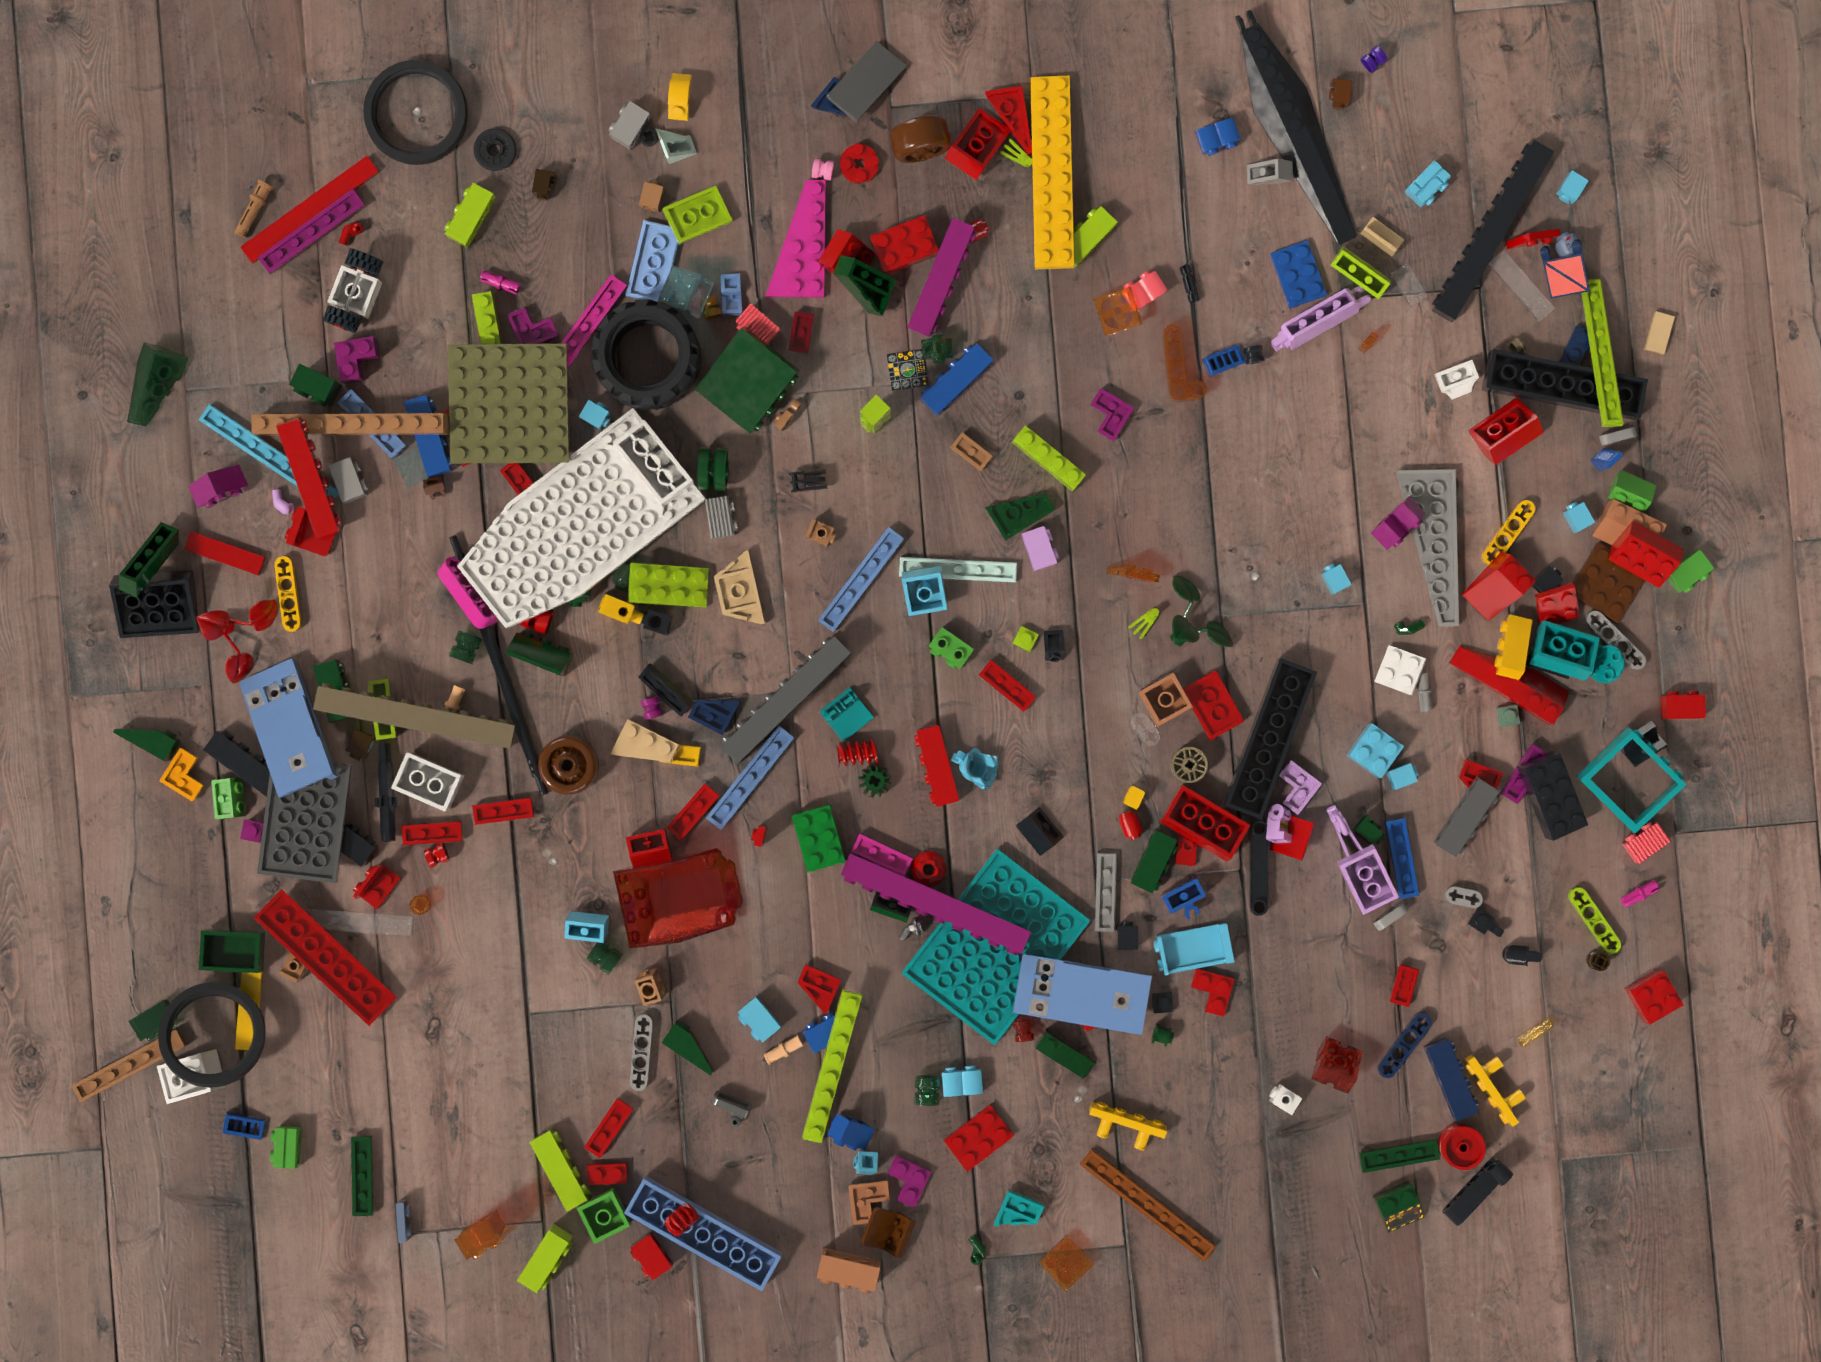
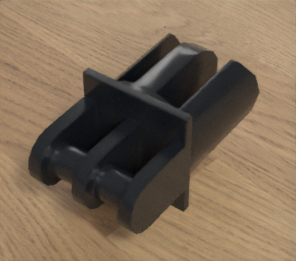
(806, 481)
(1520, 955)

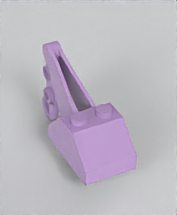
(1362, 870)

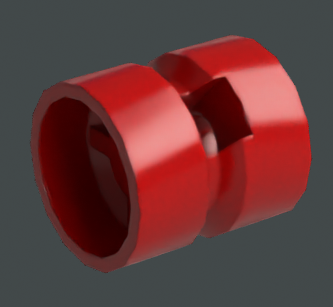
(540, 622)

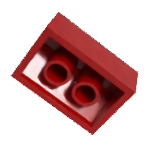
(1506, 431)

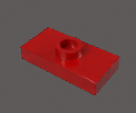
(1185, 852)
(1404, 985)

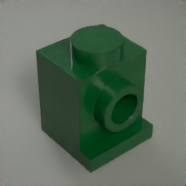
(1369, 830)

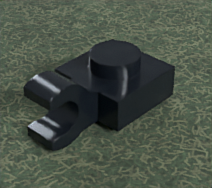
(1483, 921)

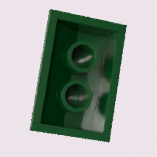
(540, 653)

